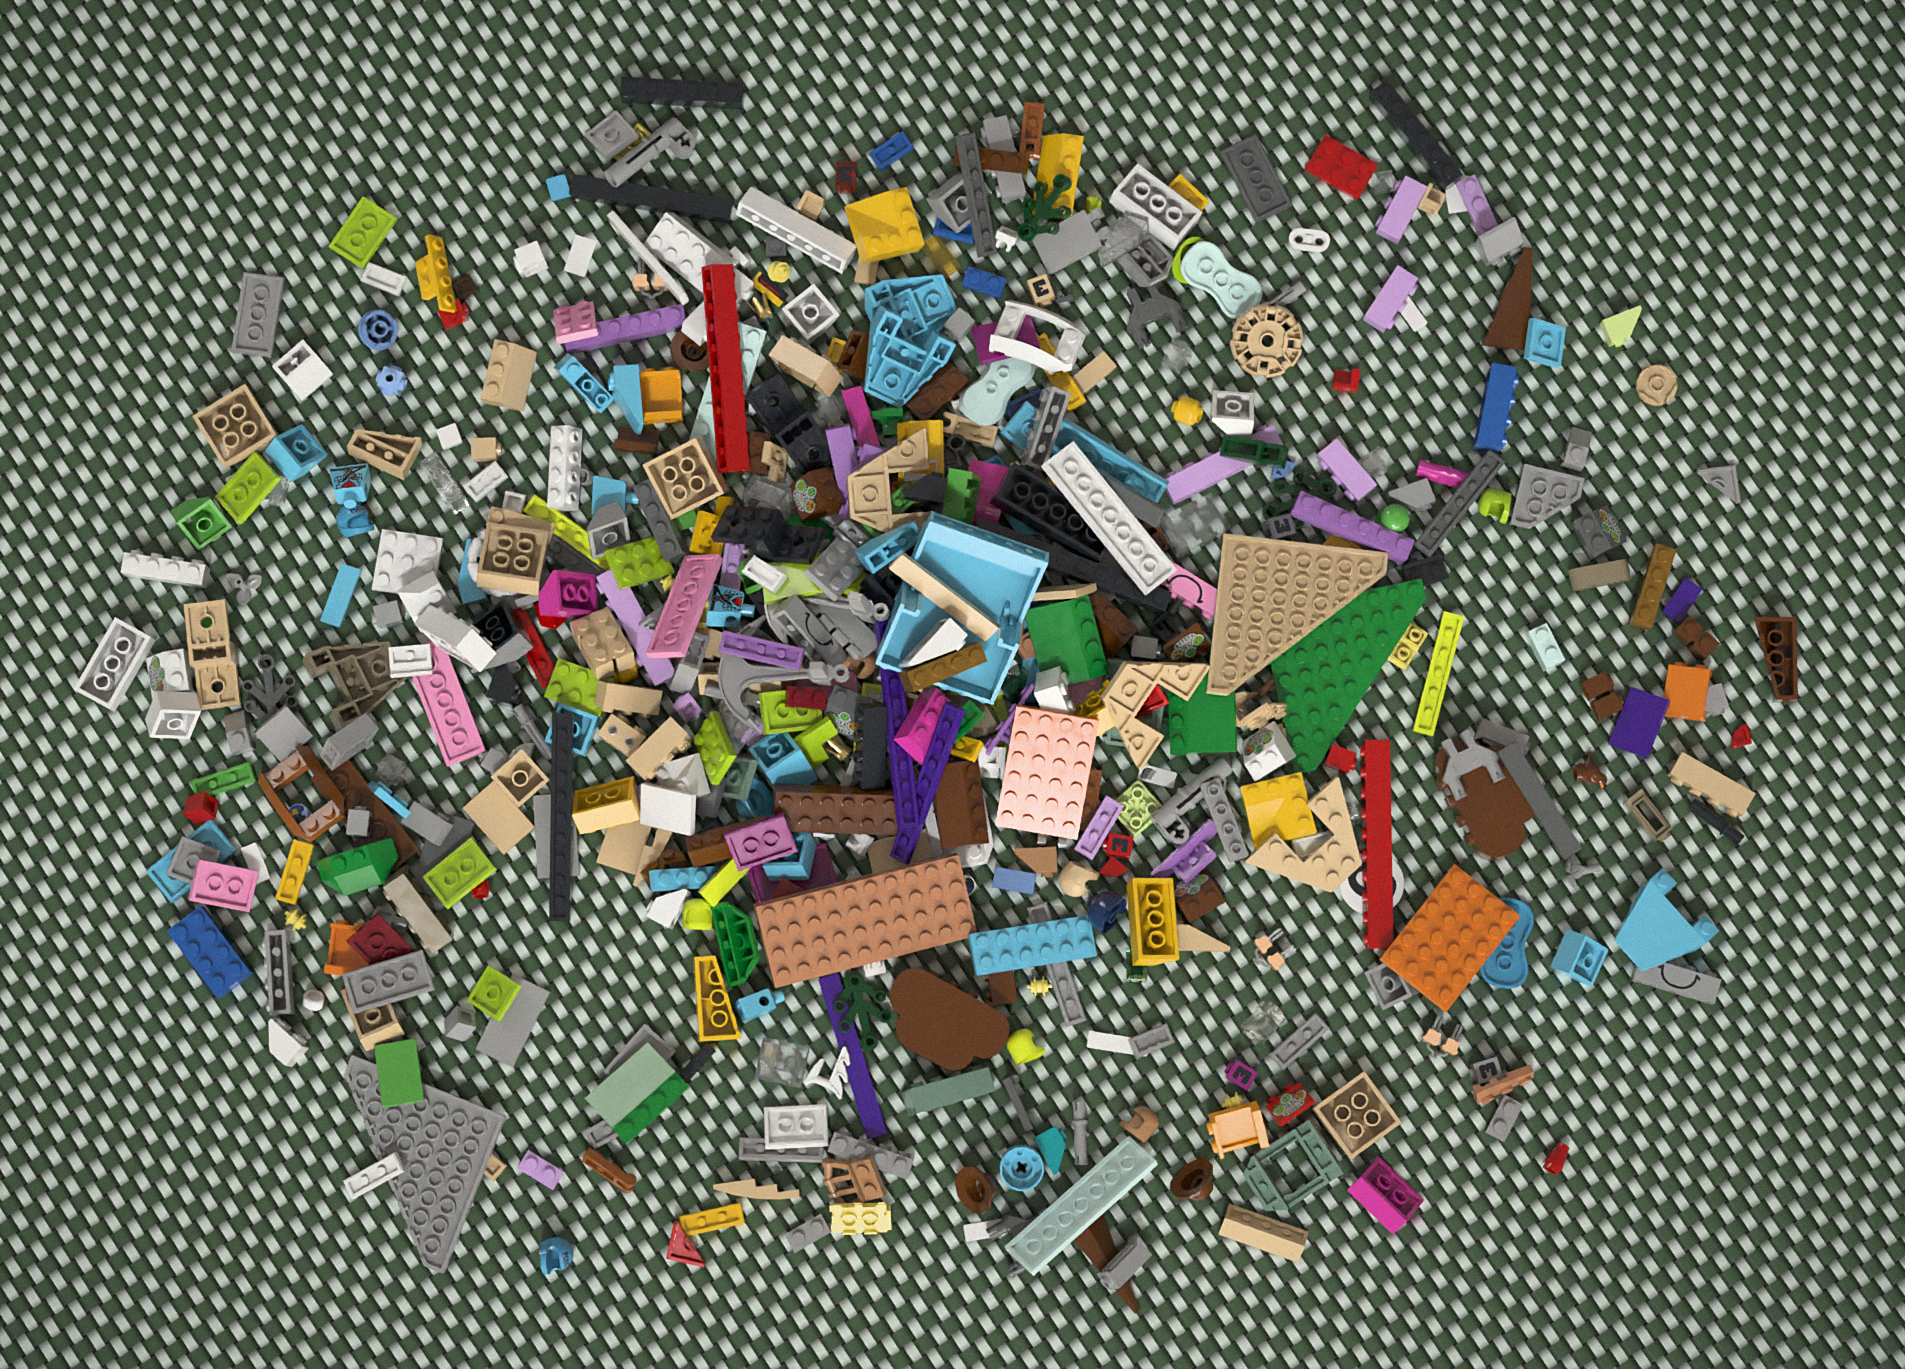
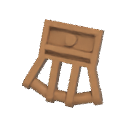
(863, 1175)

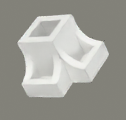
(990, 765)

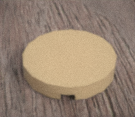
(1656, 385)

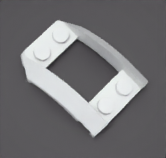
(1009, 325)
(968, 855)

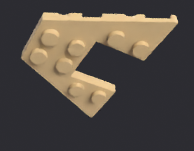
(870, 488)
(1130, 690)
(1328, 863)

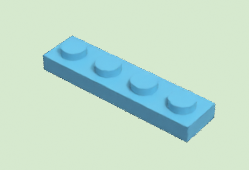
(681, 878)

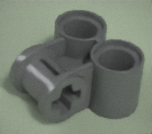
(952, 455)

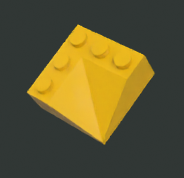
(884, 226)
(1277, 807)

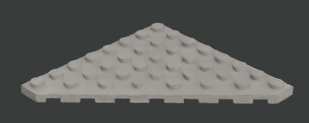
(444, 1156)

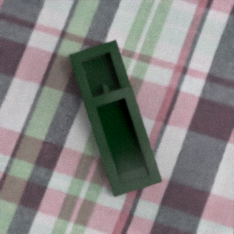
(1254, 451)

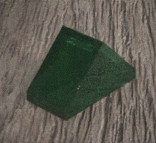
(1014, 684)
(1134, 974)

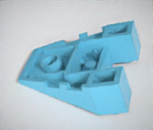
(898, 366)
(1655, 928)

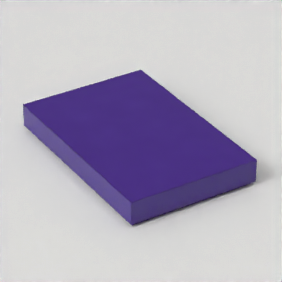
(1639, 722)

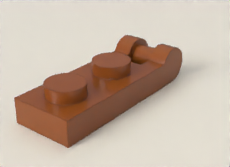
(1032, 128)
(609, 1170)

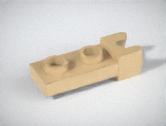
(970, 430)

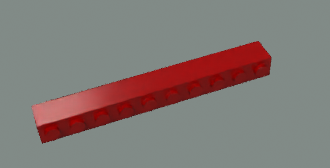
(725, 368)
(1378, 844)

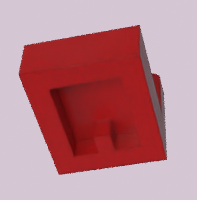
(453, 319)

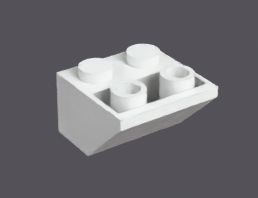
(302, 370)
(284, 1044)

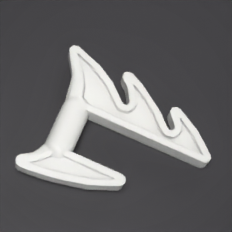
(835, 1082)

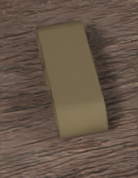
(1599, 575)

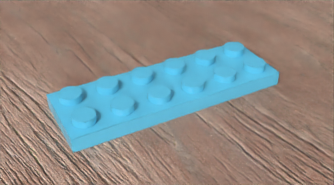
(1107, 457)
(1032, 945)

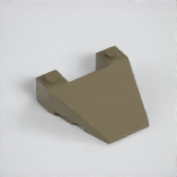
(359, 674)

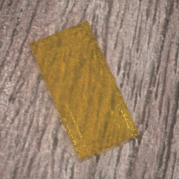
(940, 257)

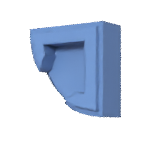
(1278, 473)

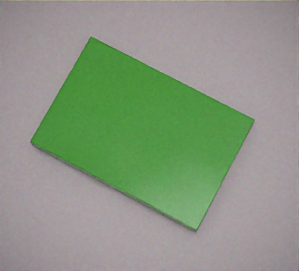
(399, 1073)

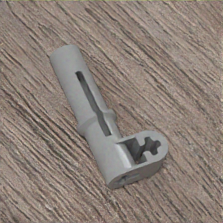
(650, 148)
(1169, 813)

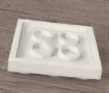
(404, 559)

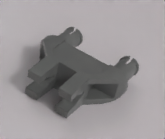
(1150, 311)
(1015, 1226)

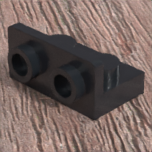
(1428, 569)

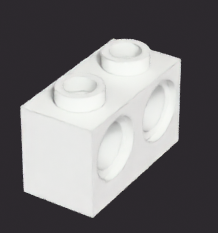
(530, 259)

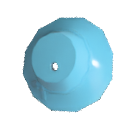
(758, 802)

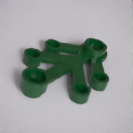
(1043, 209)
(1318, 491)
(860, 1007)

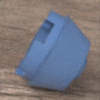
(378, 329)

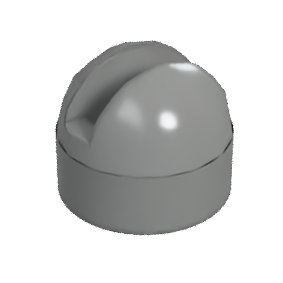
(586, 477)

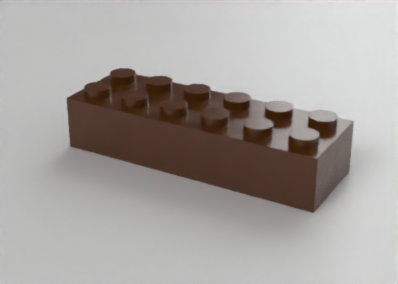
(836, 809)

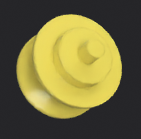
(779, 271)
(667, 583)
(295, 919)
(1039, 986)
(1233, 1101)

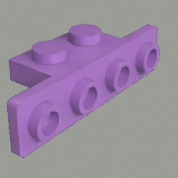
(1005, 727)
(1190, 856)

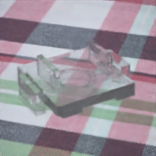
(1263, 1022)

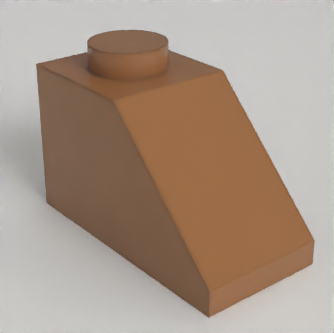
(1040, 860)

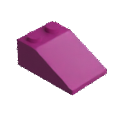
(991, 477)

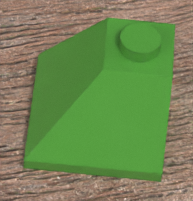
(200, 521)

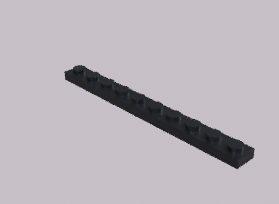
(561, 817)

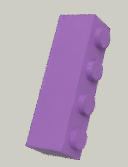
(842, 453)

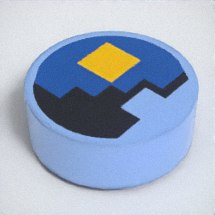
(299, 812)

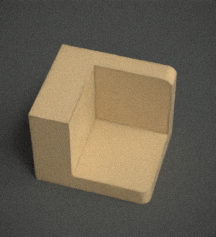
(1431, 200)
(811, 205)

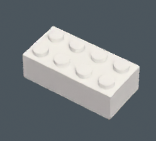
(1168, 213)
(684, 248)
(456, 637)
(114, 664)

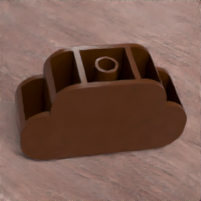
(1491, 812)
(944, 1021)

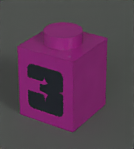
(1240, 1074)

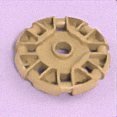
(1254, 340)

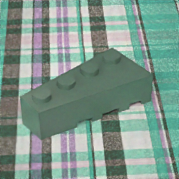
(948, 1091)

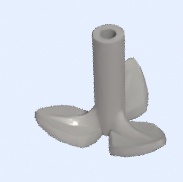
(236, 581)
(1576, 871)

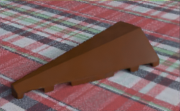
(1513, 309)
(1100, 1249)

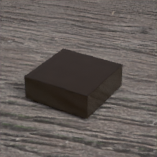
(465, 287)

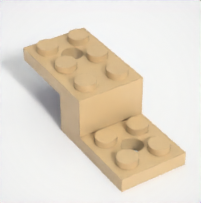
(212, 654)

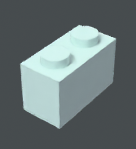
(1545, 647)

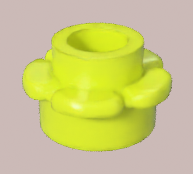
(1092, 203)

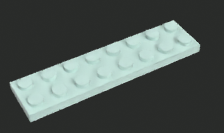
(750, 348)
(1081, 1205)

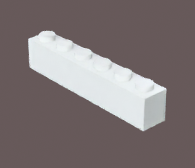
(796, 229)

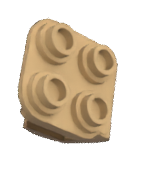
(1261, 716)

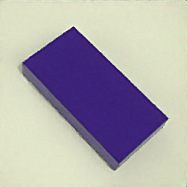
(1682, 600)

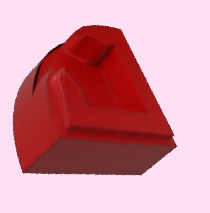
(1740, 737)
(1113, 868)

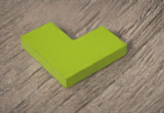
(812, 739)

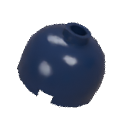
(1104, 910)

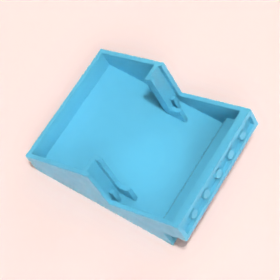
(990, 574)

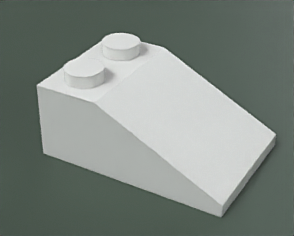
(941, 639)

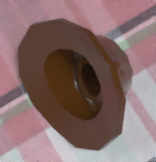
(682, 353)
(1193, 1180)
(975, 1189)

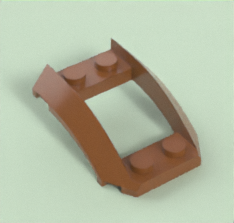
(288, 771)

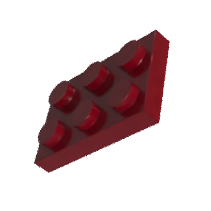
(378, 941)

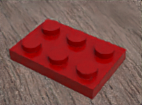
(1341, 167)

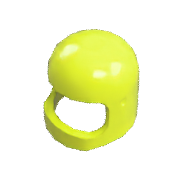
(697, 914)
(1022, 1047)

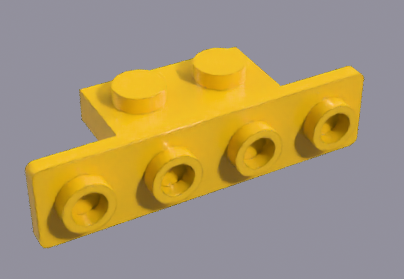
(435, 276)
(704, 527)

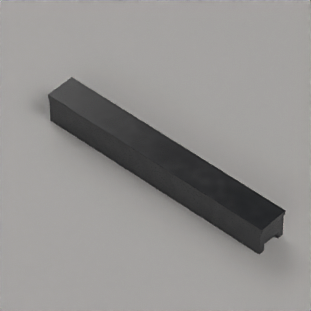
(651, 198)

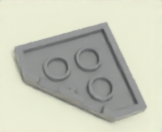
(1543, 495)

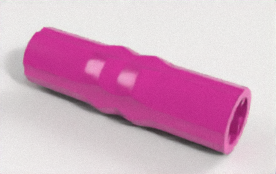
(1440, 474)

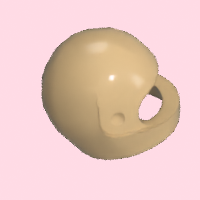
(1073, 878)

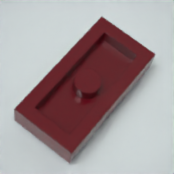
(806, 698)

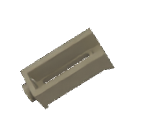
(1662, 833)

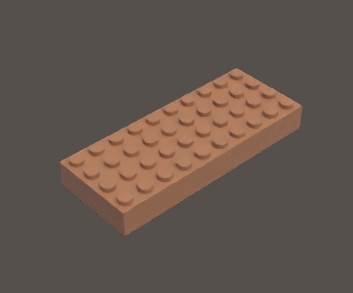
(865, 919)

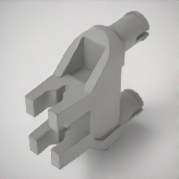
(1466, 761)

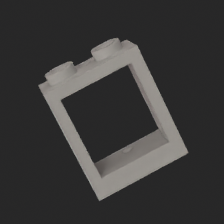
(689, 666)
(349, 741)

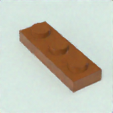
(1091, 798)

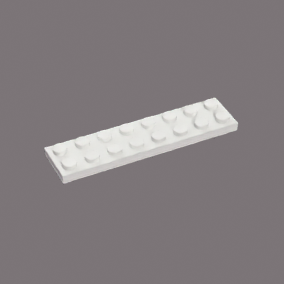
(1109, 518)

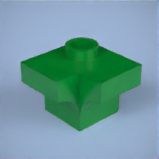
(888, 420)

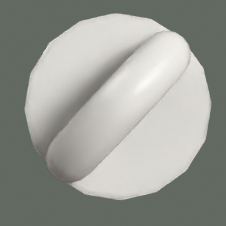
(313, 1000)

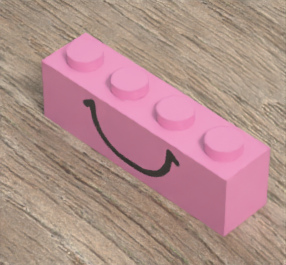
(1192, 591)

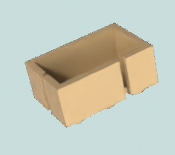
(806, 365)
(602, 641)

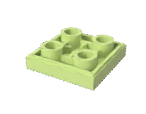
(1137, 808)

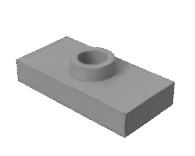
(1151, 1040)

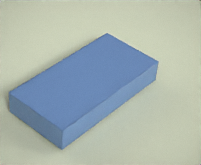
(1014, 880)

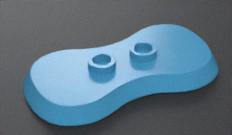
(1508, 963)

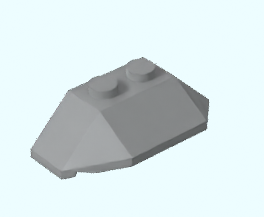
(1147, 262)

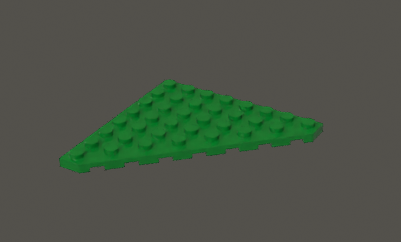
(1336, 664)

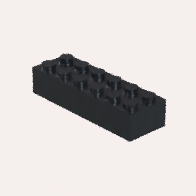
(1046, 511)

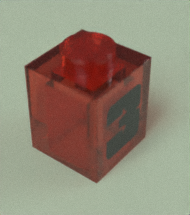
(846, 177)

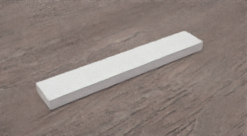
(648, 258)

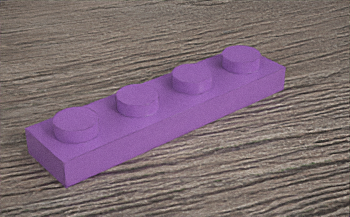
(761, 650)

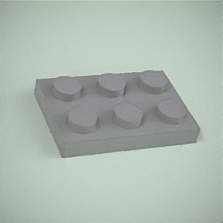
(835, 568)

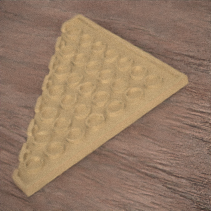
(1276, 596)

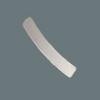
(1109, 1042)

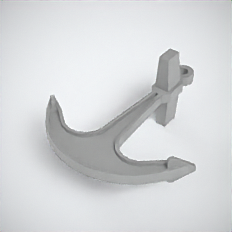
(855, 602)
(737, 674)

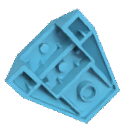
(920, 301)

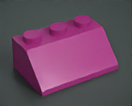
(568, 595)
(921, 724)
(1385, 1195)

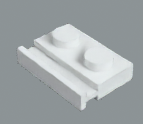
(410, 660)

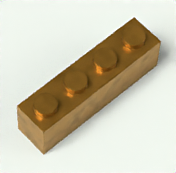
(1652, 587)
(942, 667)

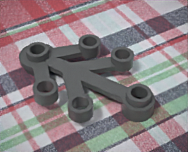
(270, 699)

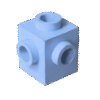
(394, 387)

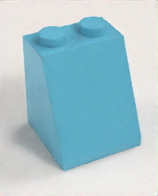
(782, 760)

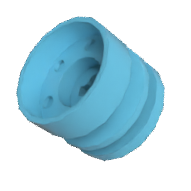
(1018, 1179)

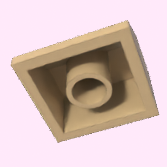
(520, 778)

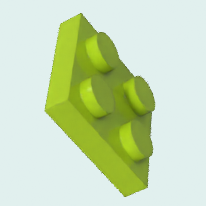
(494, 993)

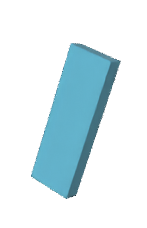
(340, 595)

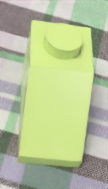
(1620, 326)

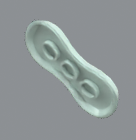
(1208, 270)
(988, 396)

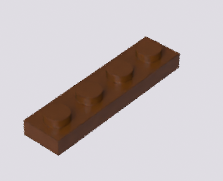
(1000, 160)

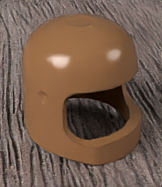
(862, 667)
(1142, 1124)

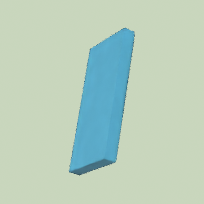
(207, 834)

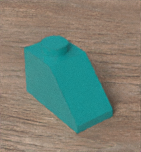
(1052, 1147)

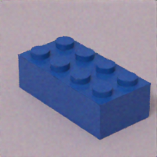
(1494, 408)
(210, 952)

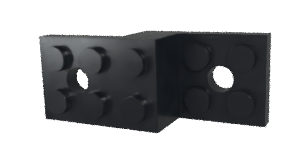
(790, 424)
(768, 535)

